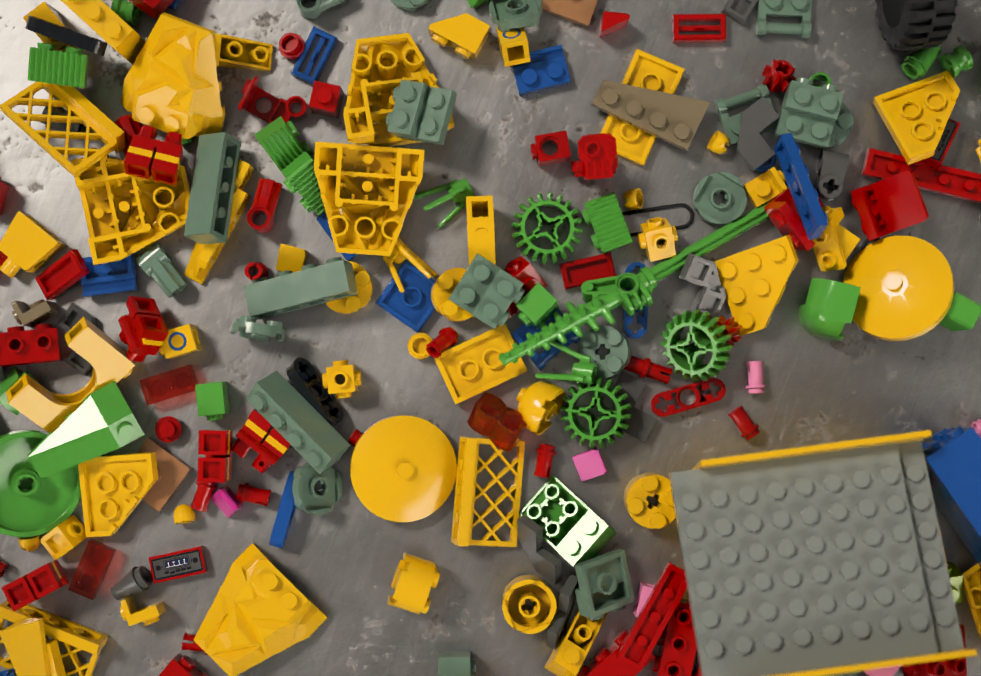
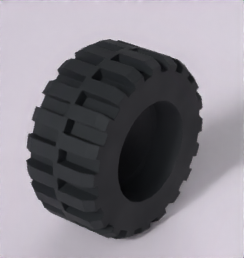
(915, 22)

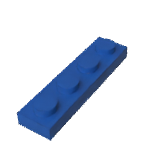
(800, 186)

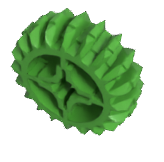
(540, 216)
(686, 355)
(594, 424)

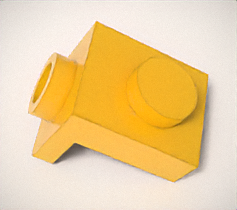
(146, 615)

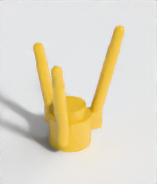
(401, 253)

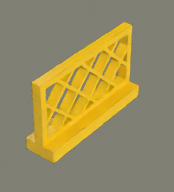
(83, 113)
(465, 493)
(63, 630)

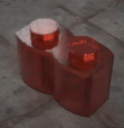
(497, 421)

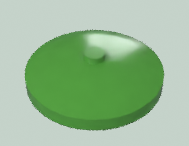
(29, 502)

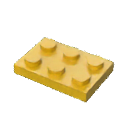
(476, 366)

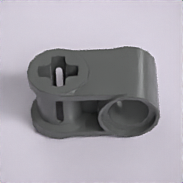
(831, 171)

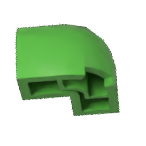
(828, 308)

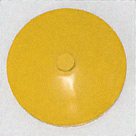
(902, 286)
(403, 468)

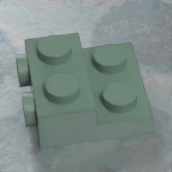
(421, 112)
(809, 112)
(487, 291)
(603, 584)

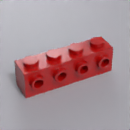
(30, 346)
(676, 644)

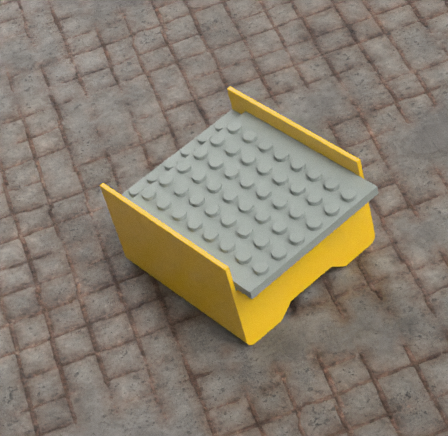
(816, 560)

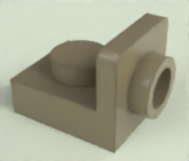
(38, 312)

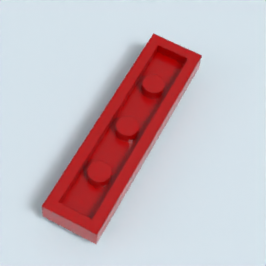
(653, 617)

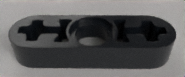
(66, 35)
(299, 381)

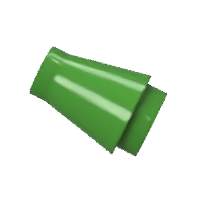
(919, 62)

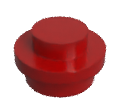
(291, 45)
(168, 429)

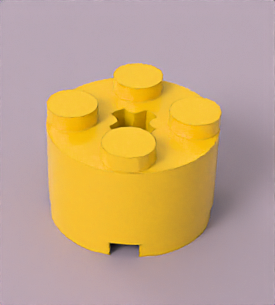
(637, 506)
(413, 583)
(520, 617)

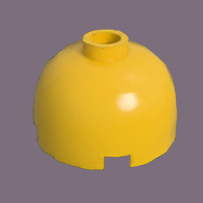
(539, 404)

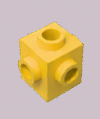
(658, 239)
(352, 379)

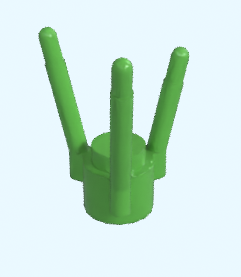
(457, 193)
(581, 372)

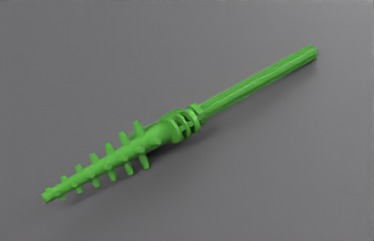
(608, 293)

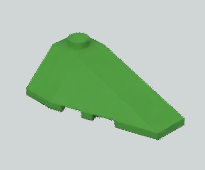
(92, 430)

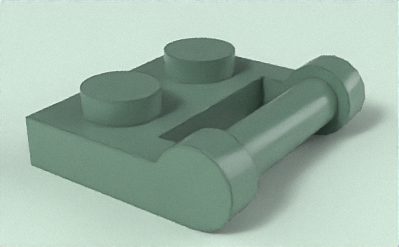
(784, 9)
(732, 124)

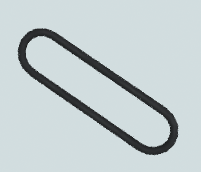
(662, 208)

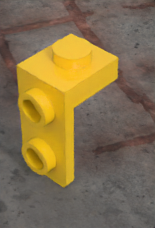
(827, 246)

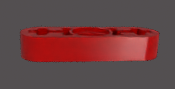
(708, 398)

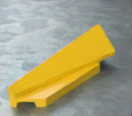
(205, 255)
(31, 651)

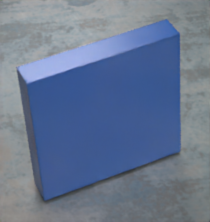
(414, 304)

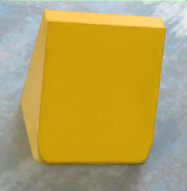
(291, 258)

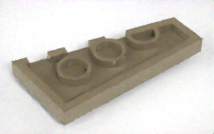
(655, 112)

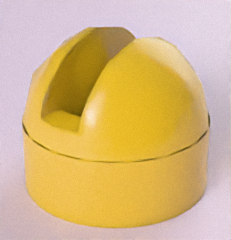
(717, 142)
(634, 199)
(184, 514)
(29, 543)

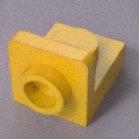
(765, 187)
(64, 537)

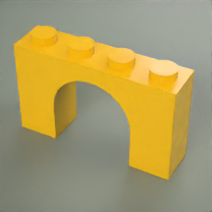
(108, 26)
(50, 408)

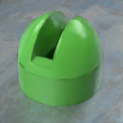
(821, 77)

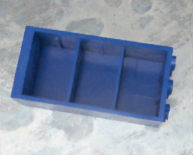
(955, 481)

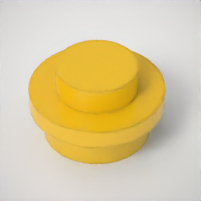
(417, 345)

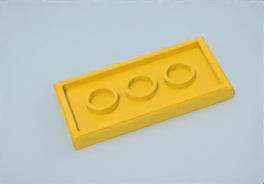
(648, 73)

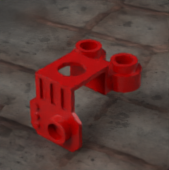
(280, 107)
(596, 157)

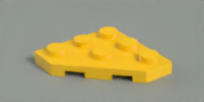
(918, 114)
(757, 281)
(113, 489)

